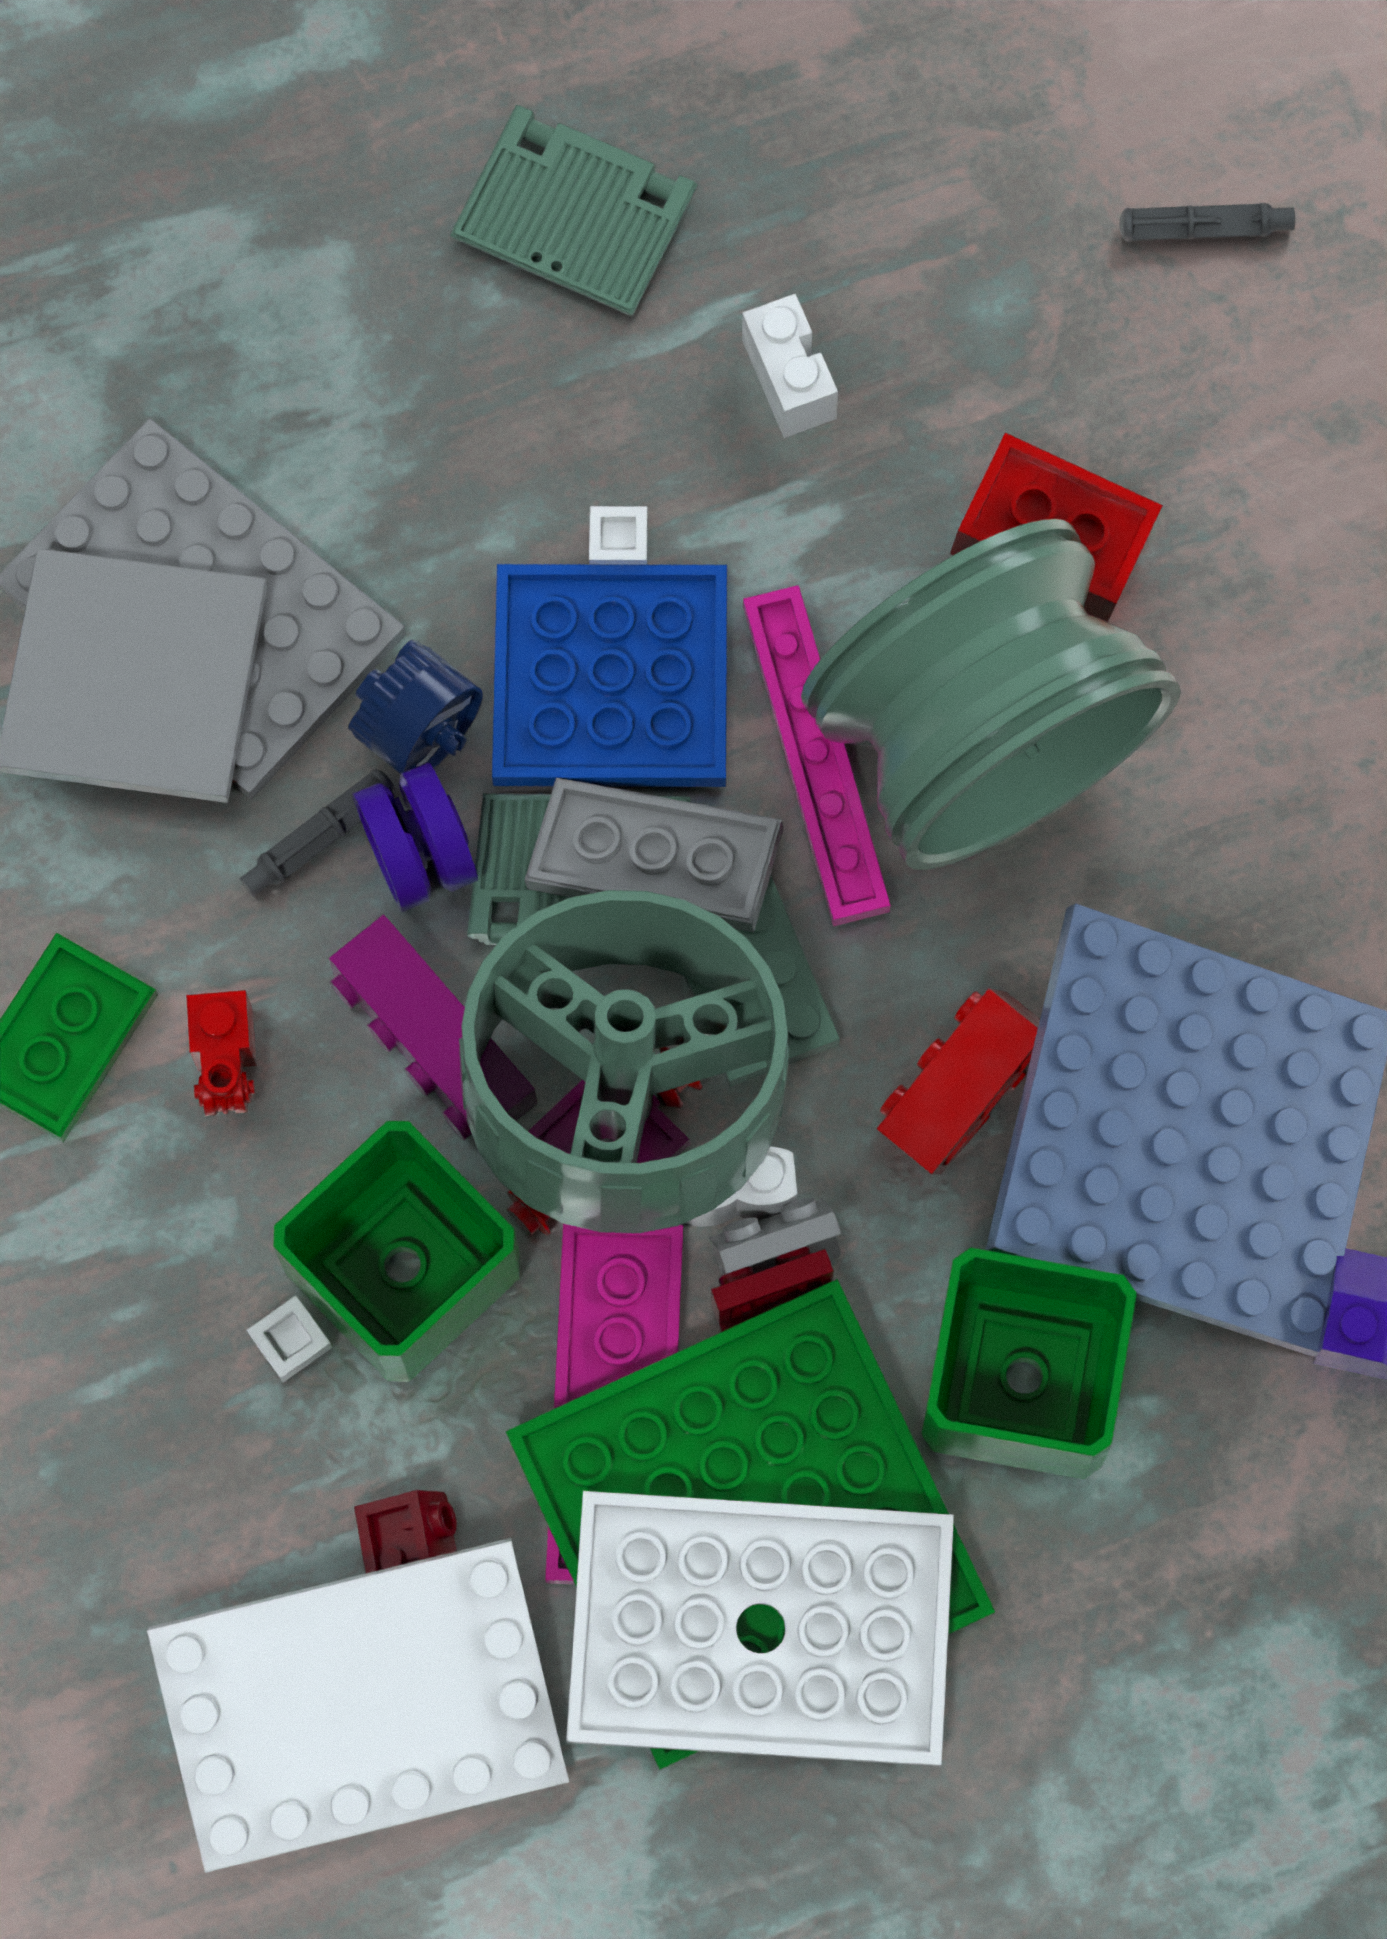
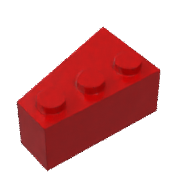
(961, 1080)

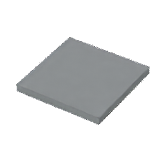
(132, 675)

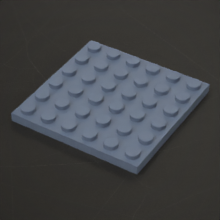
(1192, 1129)

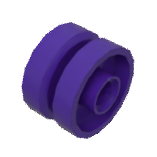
(411, 838)

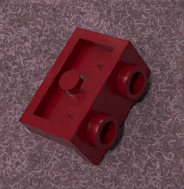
(405, 1529)

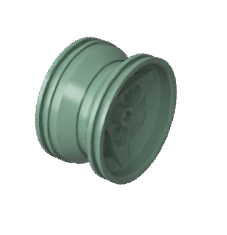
(989, 693)

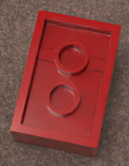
(1035, 486)

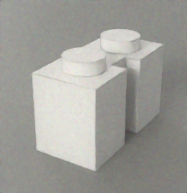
(782, 357)

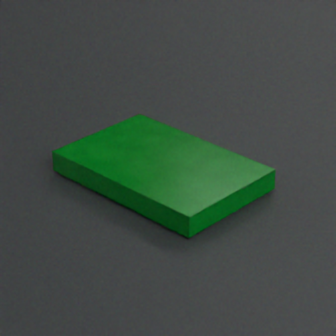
(66, 1034)

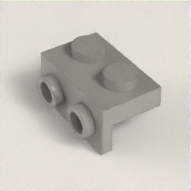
(762, 1241)

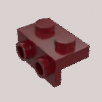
(747, 1294)

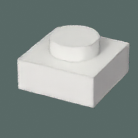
(618, 535)
(289, 1338)

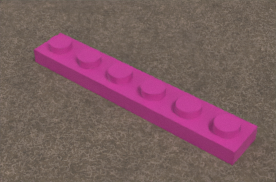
(816, 765)

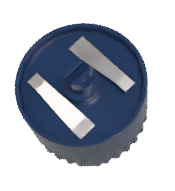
(415, 709)

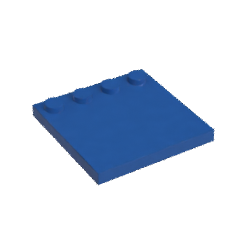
(610, 675)

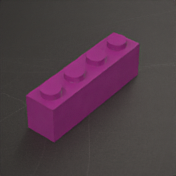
(421, 1020)

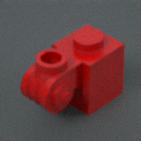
(220, 1047)

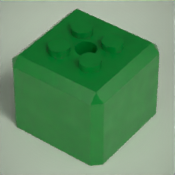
(387, 1201)
(1039, 1313)

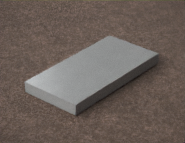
(644, 842)

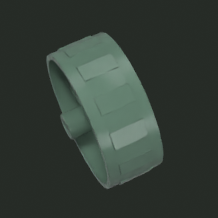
(532, 972)

